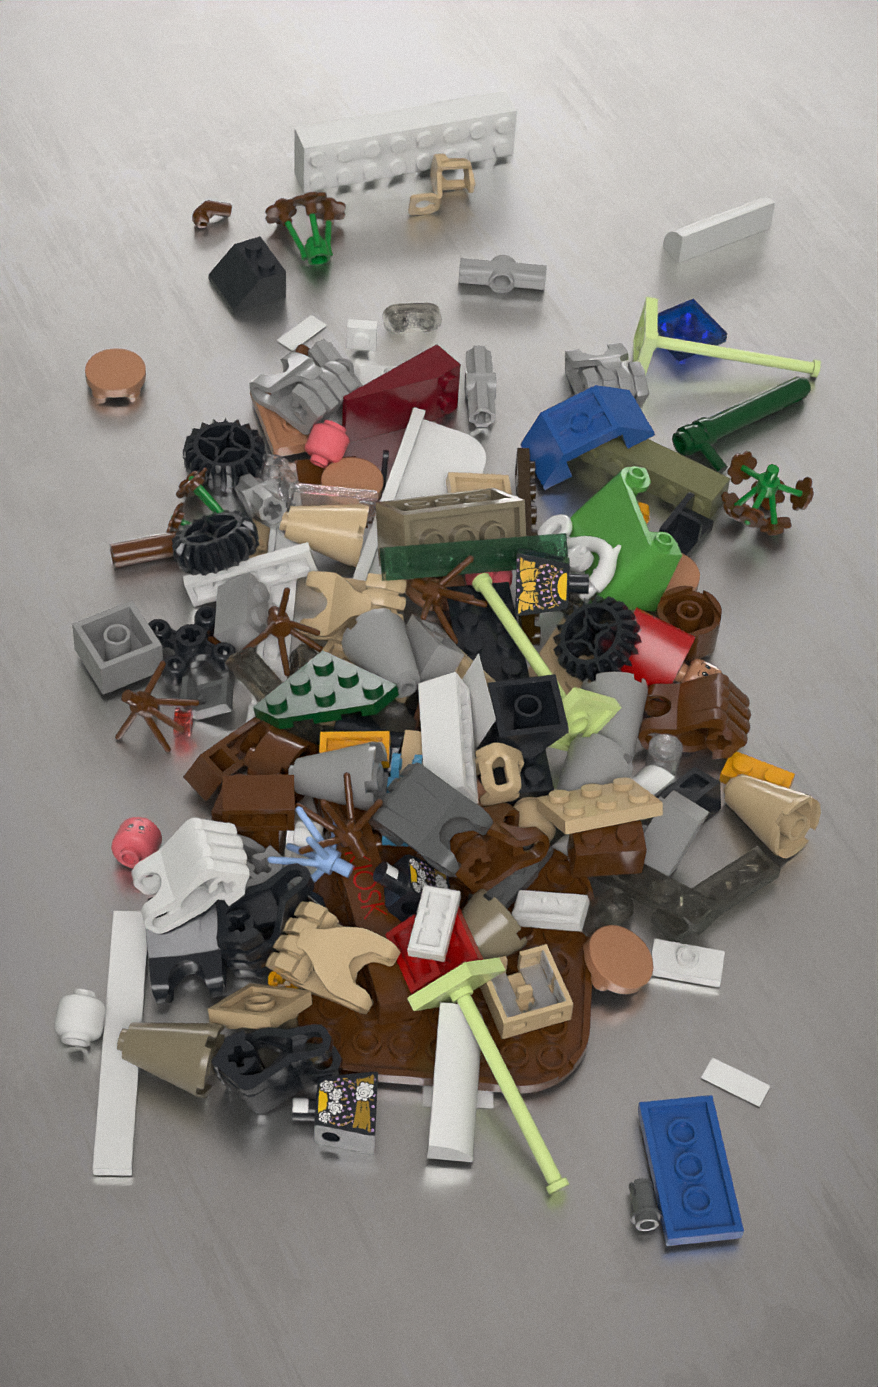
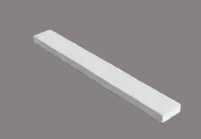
(118, 1077)

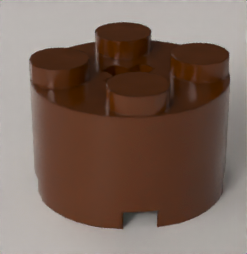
(694, 614)
(277, 752)

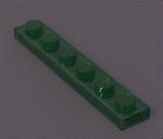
(442, 558)

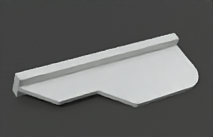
(421, 470)

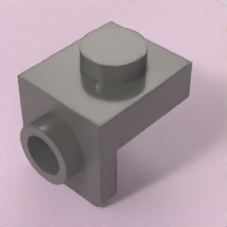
(213, 697)

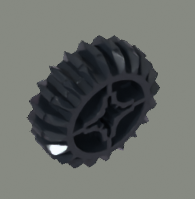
(226, 452)
(215, 542)
(586, 636)

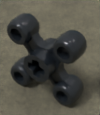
(191, 646)

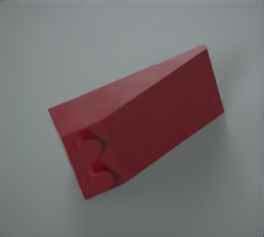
(387, 402)

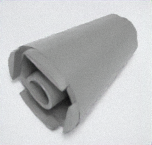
(383, 648)
(631, 697)
(593, 762)
(323, 774)

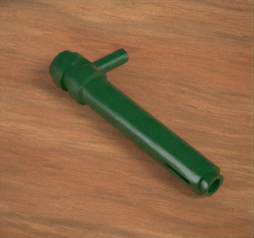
(706, 431)

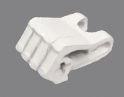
(191, 873)

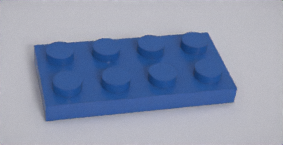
(690, 1170)

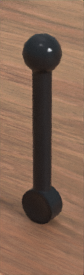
(384, 468)

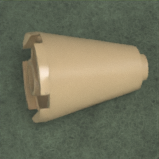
(328, 529)
(773, 813)

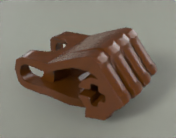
(699, 714)
(499, 852)

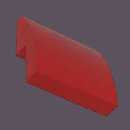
(660, 652)
(420, 971)

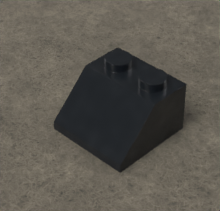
(249, 276)
(528, 713)

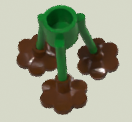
(317, 206)

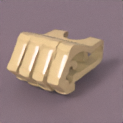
(349, 599)
(328, 956)

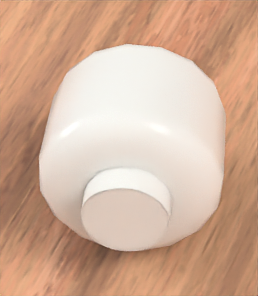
(80, 1018)

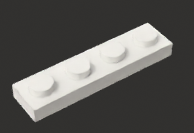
(266, 568)

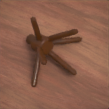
(435, 593)
(281, 626)
(146, 706)
(346, 831)

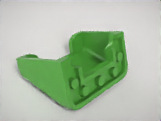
(645, 557)

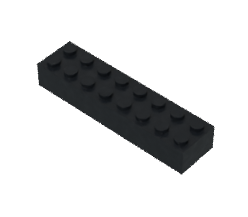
(483, 634)

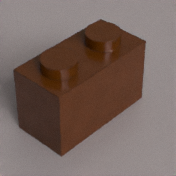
(259, 802)
(607, 850)

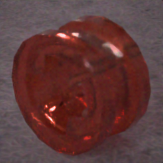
(185, 719)

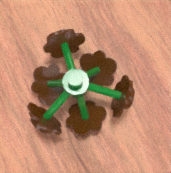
(766, 491)

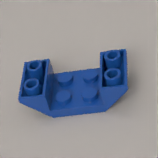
(581, 426)

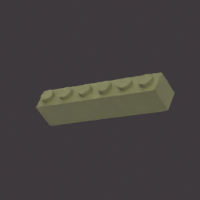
(669, 472)

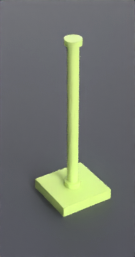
(647, 340)
(584, 709)
(458, 987)

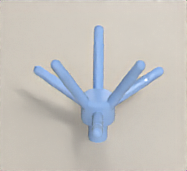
(324, 859)

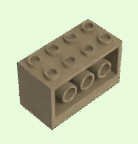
(450, 518)

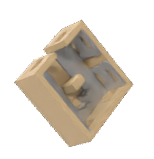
(530, 997)

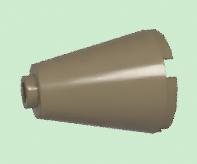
(492, 926)
(174, 1052)

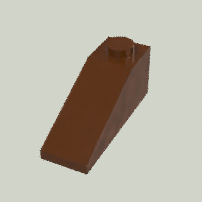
(224, 758)

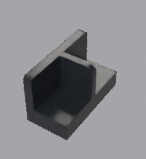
(687, 526)

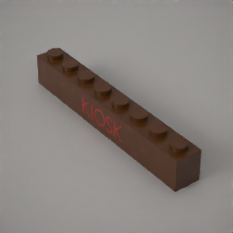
(366, 909)

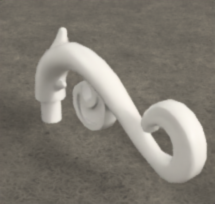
(581, 555)

